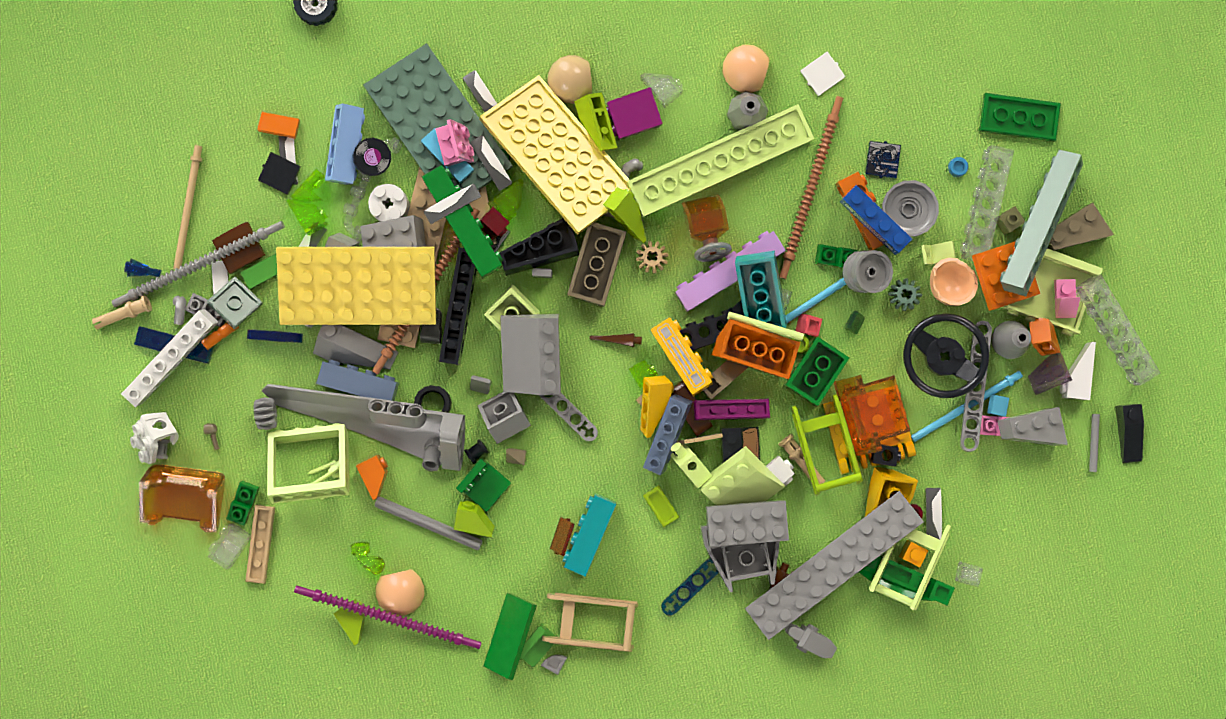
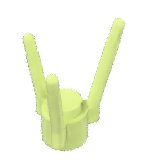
(333, 471)

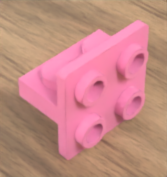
(454, 143)

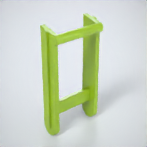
(822, 422)

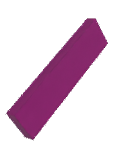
(731, 409)

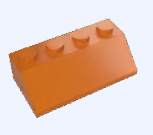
(756, 349)

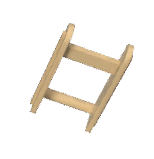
(568, 615)

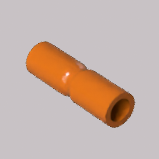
(217, 336)

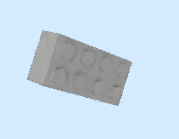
(747, 523)

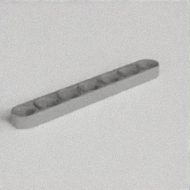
(972, 395)

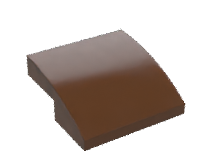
(244, 256)

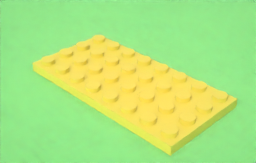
(555, 152)
(356, 285)

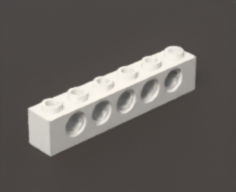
(169, 357)

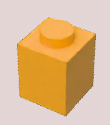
(913, 553)

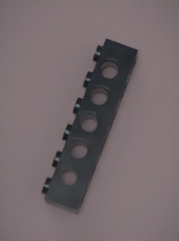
(458, 309)

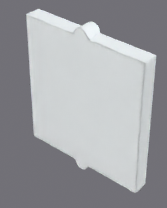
(822, 73)

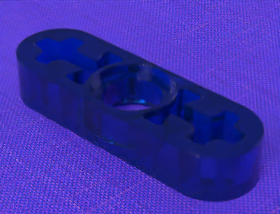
(274, 336)

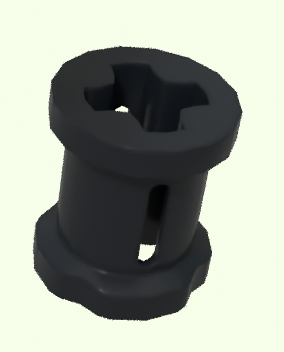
(476, 451)

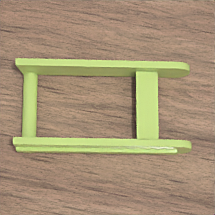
(924, 540)

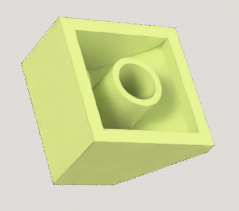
(510, 303)

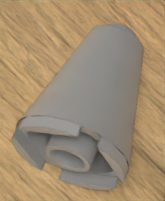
(1010, 339)

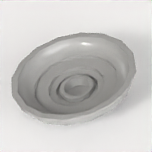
(911, 206)

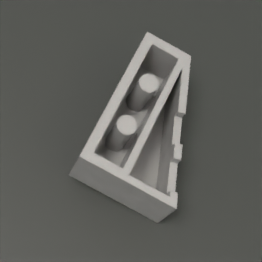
(1035, 427)

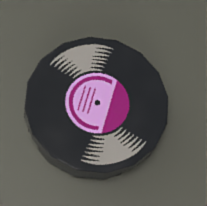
(371, 156)

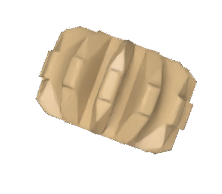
(653, 250)

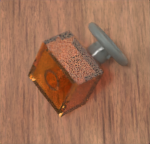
(706, 223)

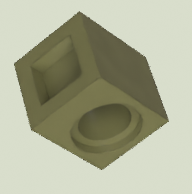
(1010, 220)

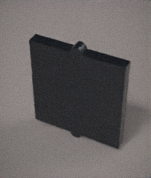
(279, 173)

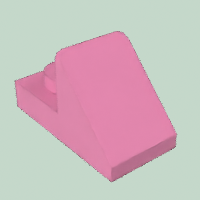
(1065, 298)

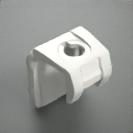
(146, 437)

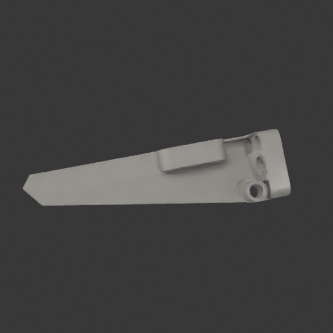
(407, 426)

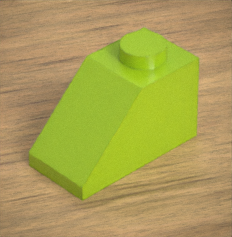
(473, 520)
(351, 623)

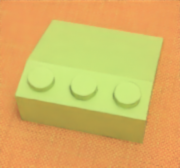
(741, 480)

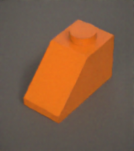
(1044, 337)
(373, 474)

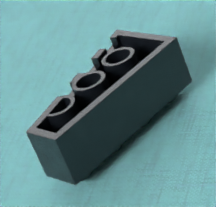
(541, 248)

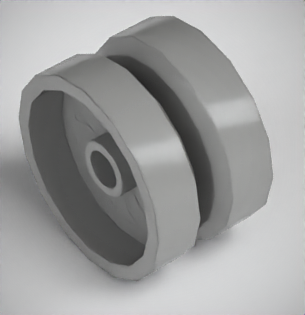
(867, 271)

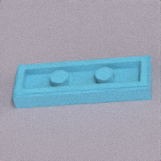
(459, 171)

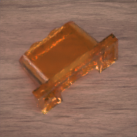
(871, 411)

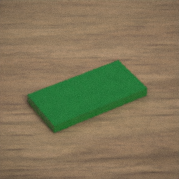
(1019, 117)
(510, 636)

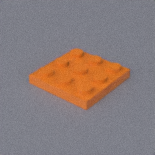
(989, 268)

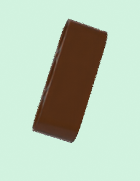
(697, 426)

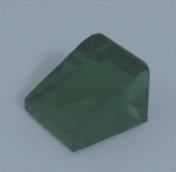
(854, 322)

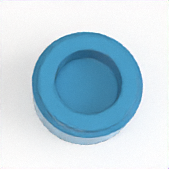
(958, 167)

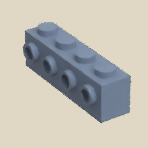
(357, 382)

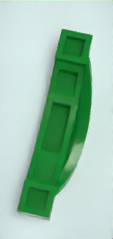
(907, 581)

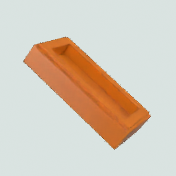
(278, 125)

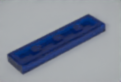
(158, 340)

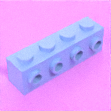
(344, 138)

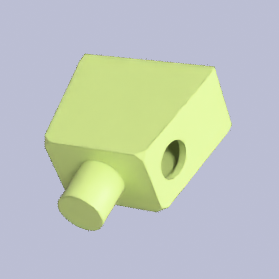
(686, 461)

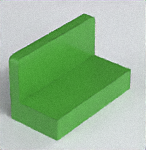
(534, 647)

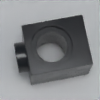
(876, 458)

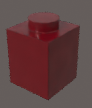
(494, 223)

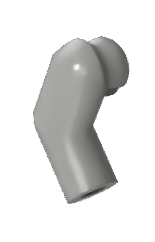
(631, 166)
(180, 305)

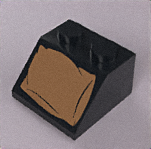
(737, 438)

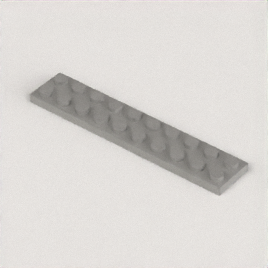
(834, 565)

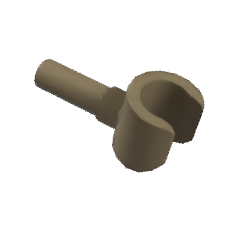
(212, 429)

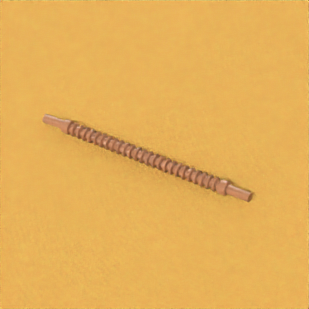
(832, 119)
(388, 351)

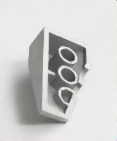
(349, 347)

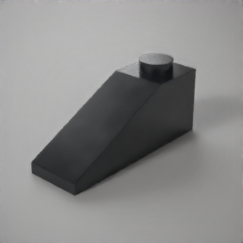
(1131, 431)

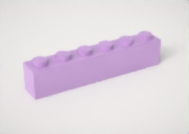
(724, 274)

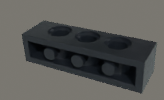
(709, 322)

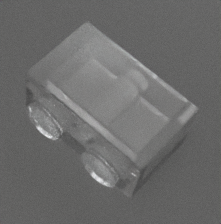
(229, 545)

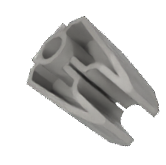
(811, 640)

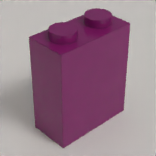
(634, 113)

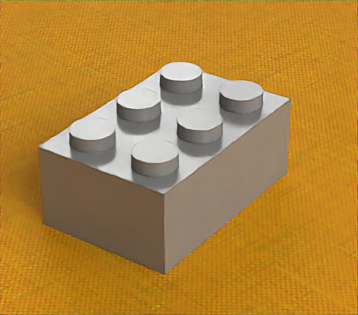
(397, 232)

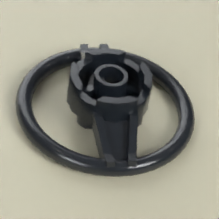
(957, 363)

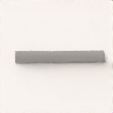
(1094, 442)

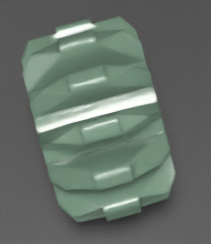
(906, 287)

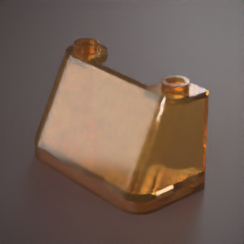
(181, 495)

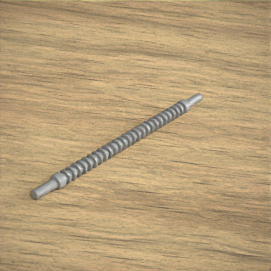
(133, 294)

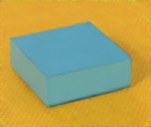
(998, 405)

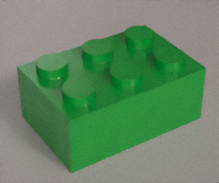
(816, 371)

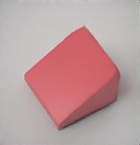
(808, 325)

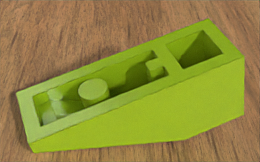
(596, 121)
(626, 212)

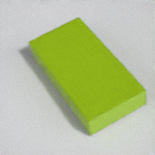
(661, 506)

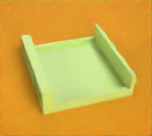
(1054, 267)

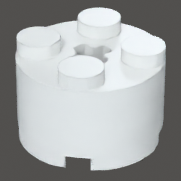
(382, 195)

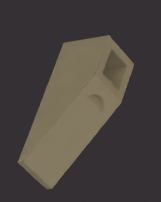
(723, 377)

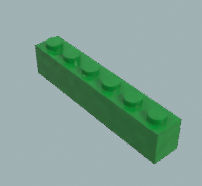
(463, 224)

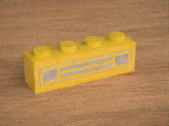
(681, 356)

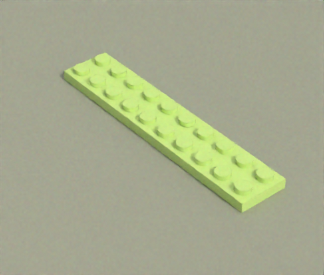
(720, 160)

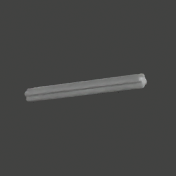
(428, 523)

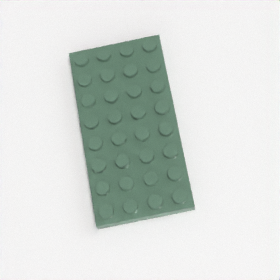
(422, 96)

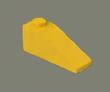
(655, 398)

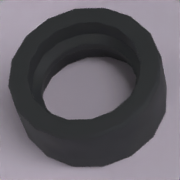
(446, 397)

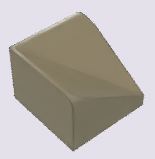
(516, 456)

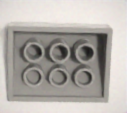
(531, 354)

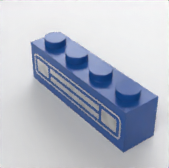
(875, 220)

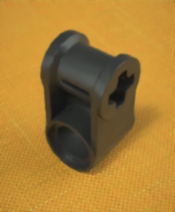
(432, 333)

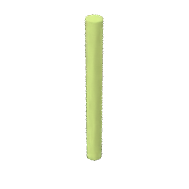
(766, 326)

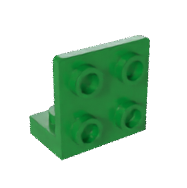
(484, 484)

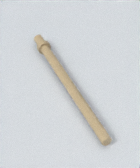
(196, 159)

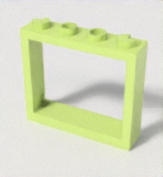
(312, 490)

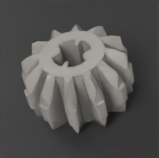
(265, 413)

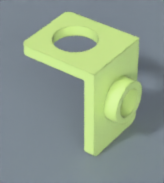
(938, 252)

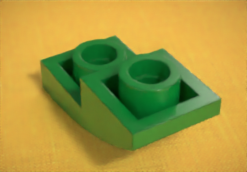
(832, 255)
(242, 503)

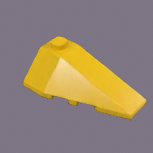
(885, 484)

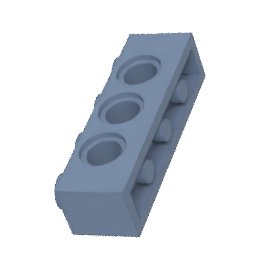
(667, 434)

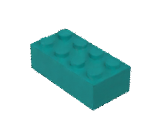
(761, 288)
(590, 534)

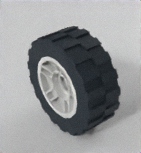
(315, 15)

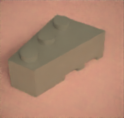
(1080, 228)

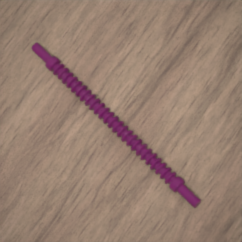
(317, 595)

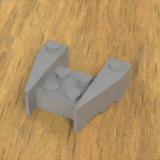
(743, 560)

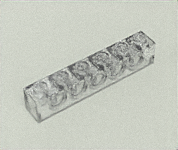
(1003, 158)
(1126, 334)

